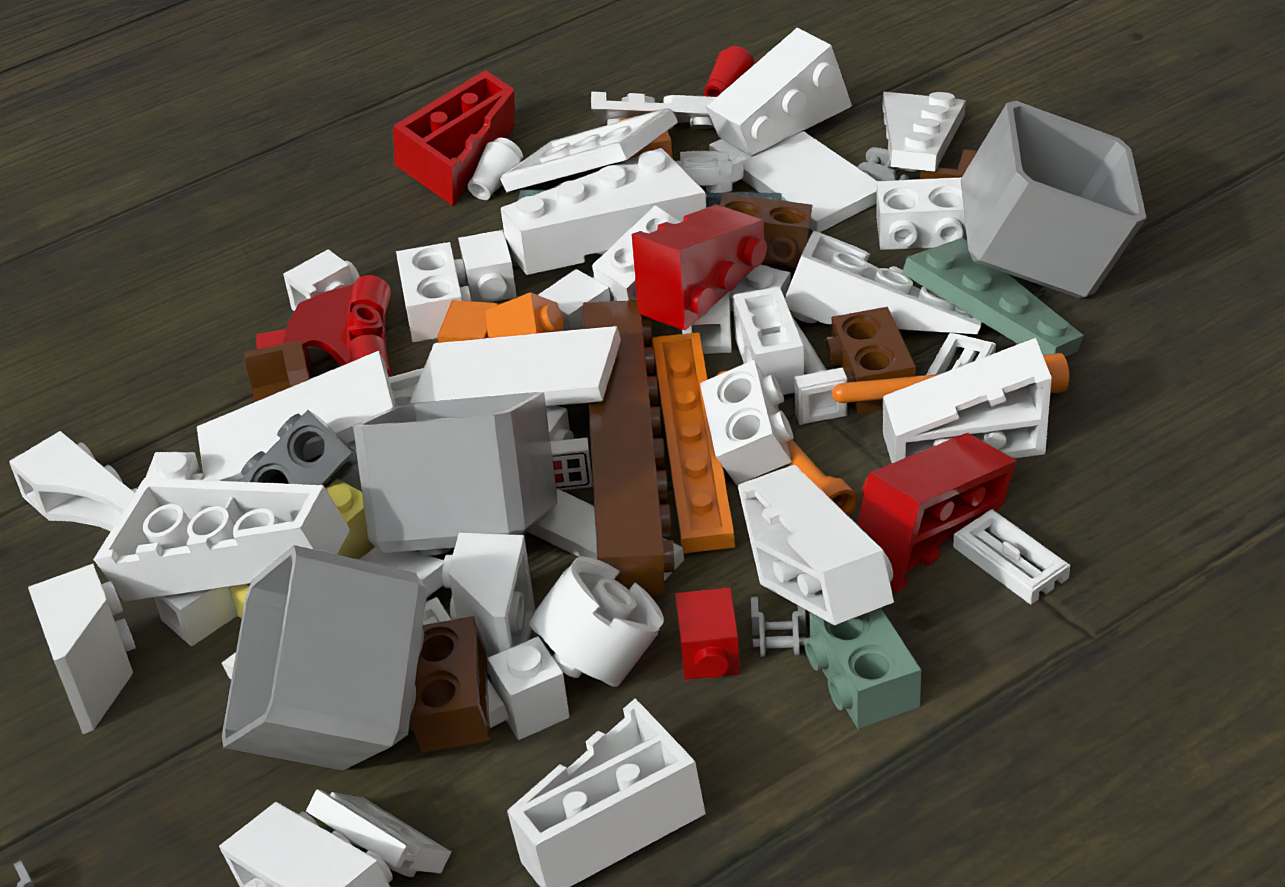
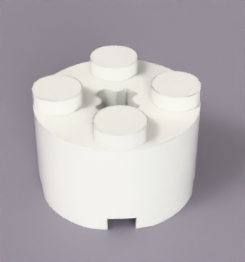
(596, 622)

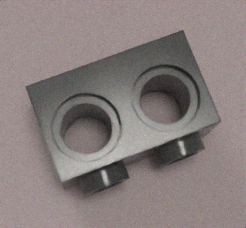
(288, 459)

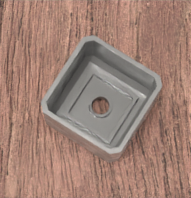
(1051, 200)
(455, 470)
(325, 660)

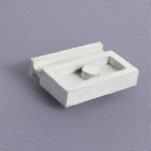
(377, 830)

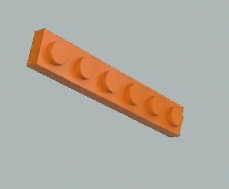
(694, 469)

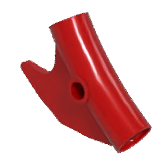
(345, 321)

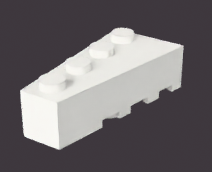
(596, 211)
(213, 534)

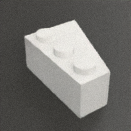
(781, 94)
(993, 398)
(607, 803)

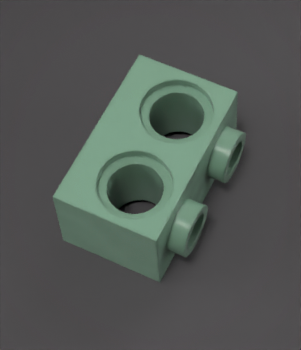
(865, 666)

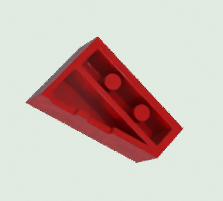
(449, 135)
(694, 263)
(930, 497)

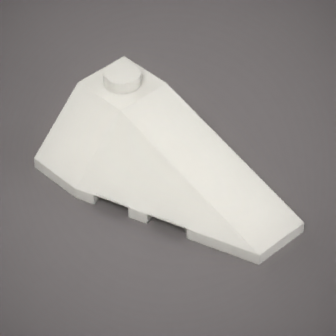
(839, 281)

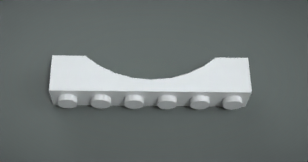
(72, 486)

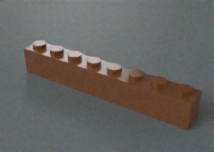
(627, 455)

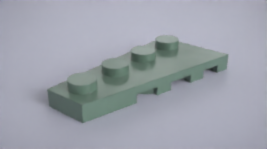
(991, 297)

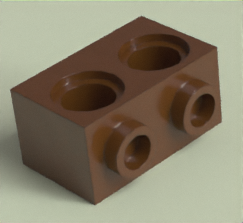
(784, 225)
(868, 349)
(451, 687)

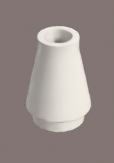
(494, 162)

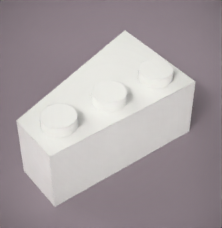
(812, 548)
(295, 852)

